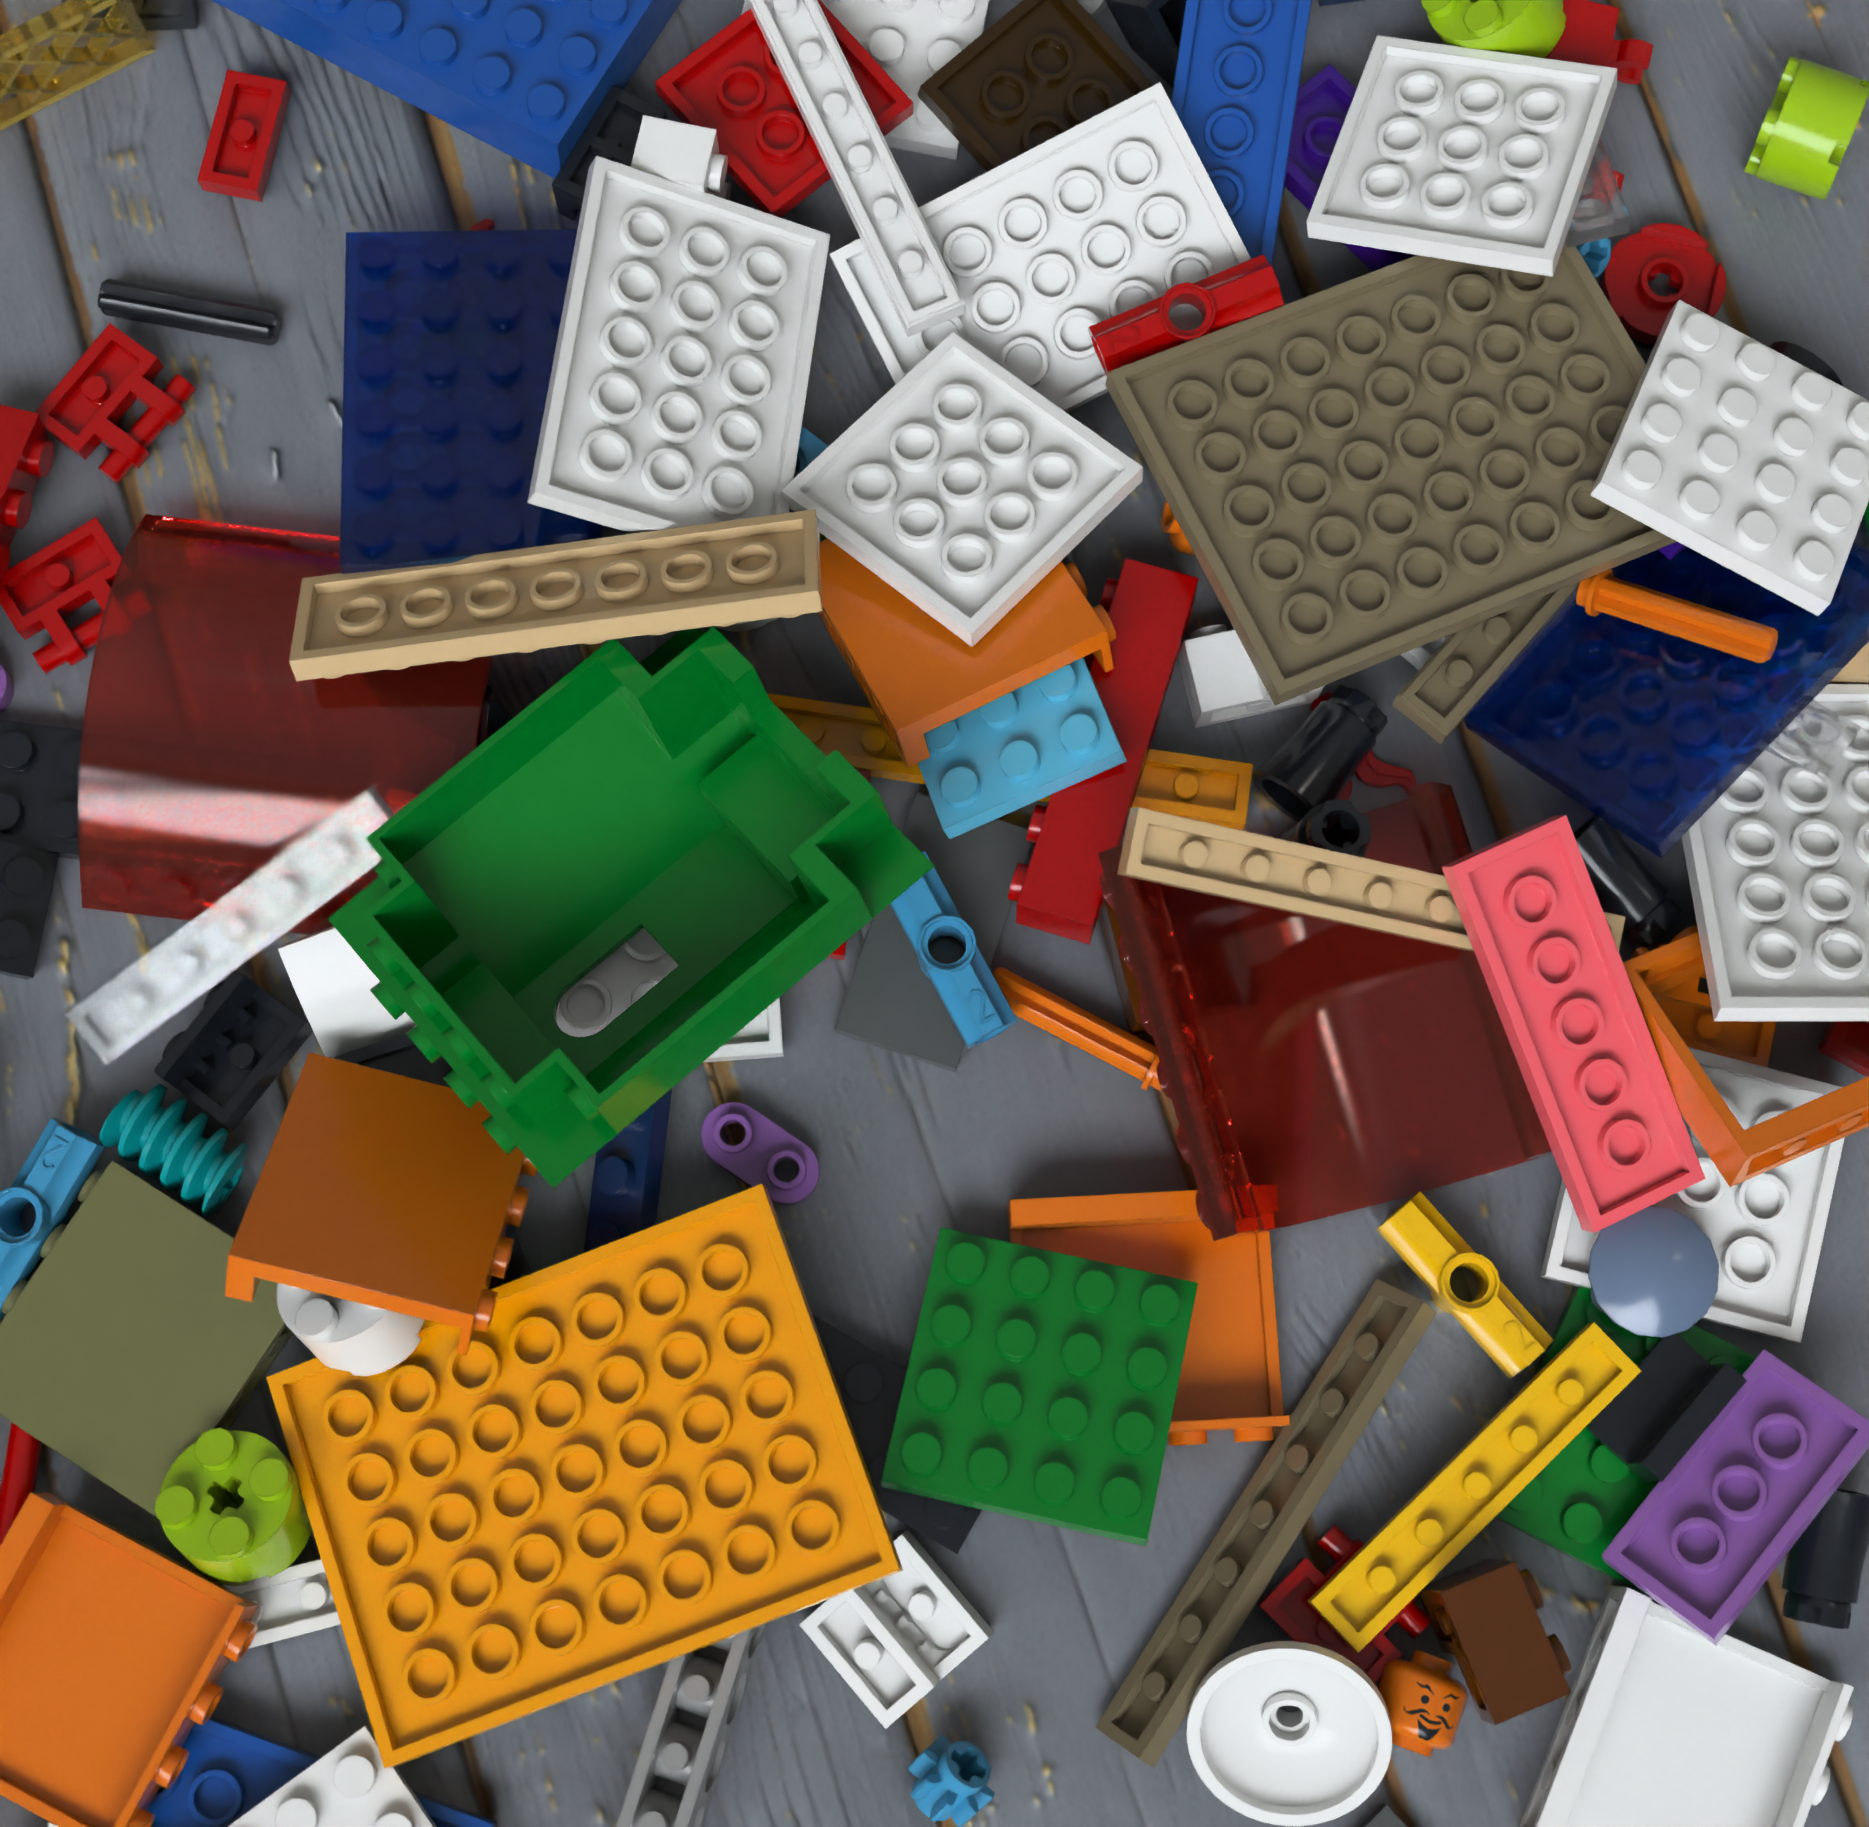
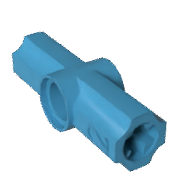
(963, 986)
(49, 1182)

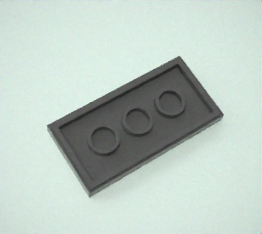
(889, 994)

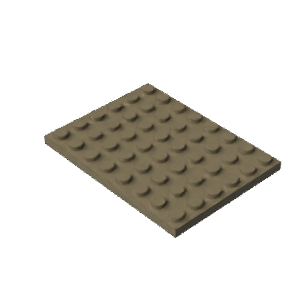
(1392, 457)

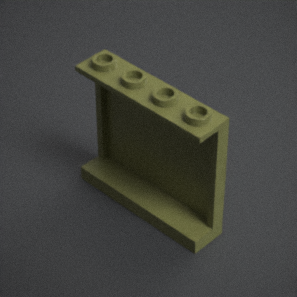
(129, 1336)

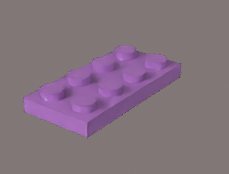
(1740, 1497)

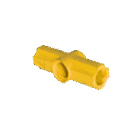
(1494, 1315)

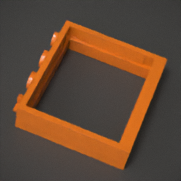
(1734, 1151)

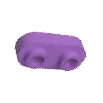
(760, 1152)

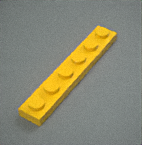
(1473, 1486)

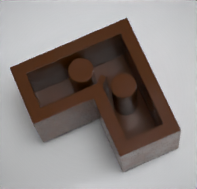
(1497, 1638)

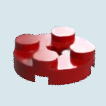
(1657, 250)

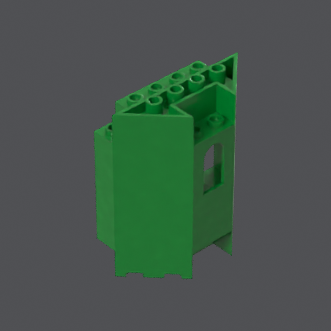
(604, 811)

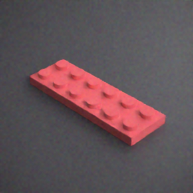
(1573, 1022)

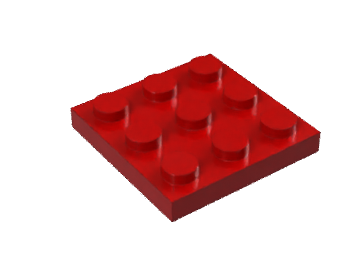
(742, 94)

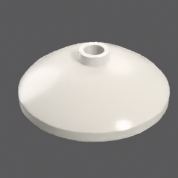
(1284, 1763)

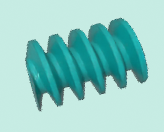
(175, 1148)

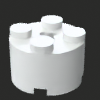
(347, 1332)

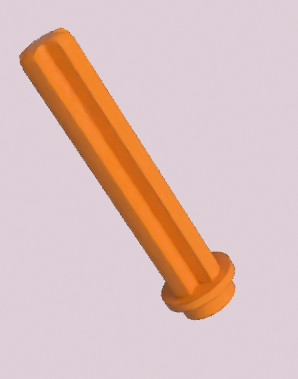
(1676, 617)
(1080, 1027)

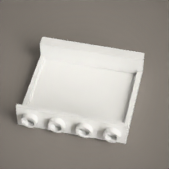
(1686, 1730)

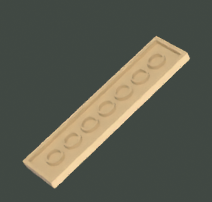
(559, 595)

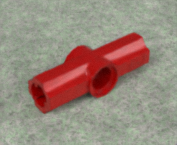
(1221, 300)

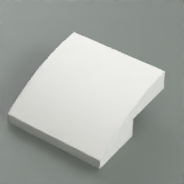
(337, 994)
(898, 1633)

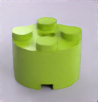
(1499, 25)
(1808, 127)
(201, 1503)

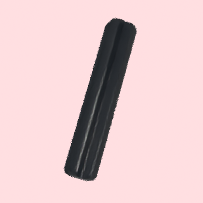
(189, 312)

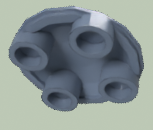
(1653, 1272)

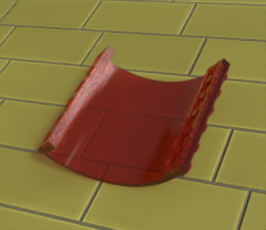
(208, 746)
(1320, 1053)

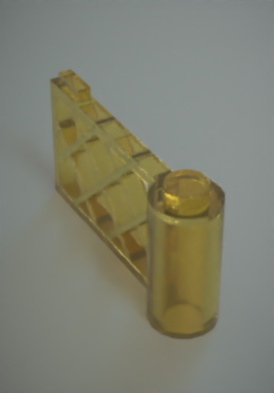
(88, 63)

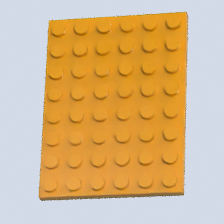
(591, 1486)

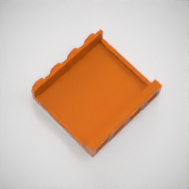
(924, 673)
(383, 1199)
(1232, 1341)
(103, 1665)

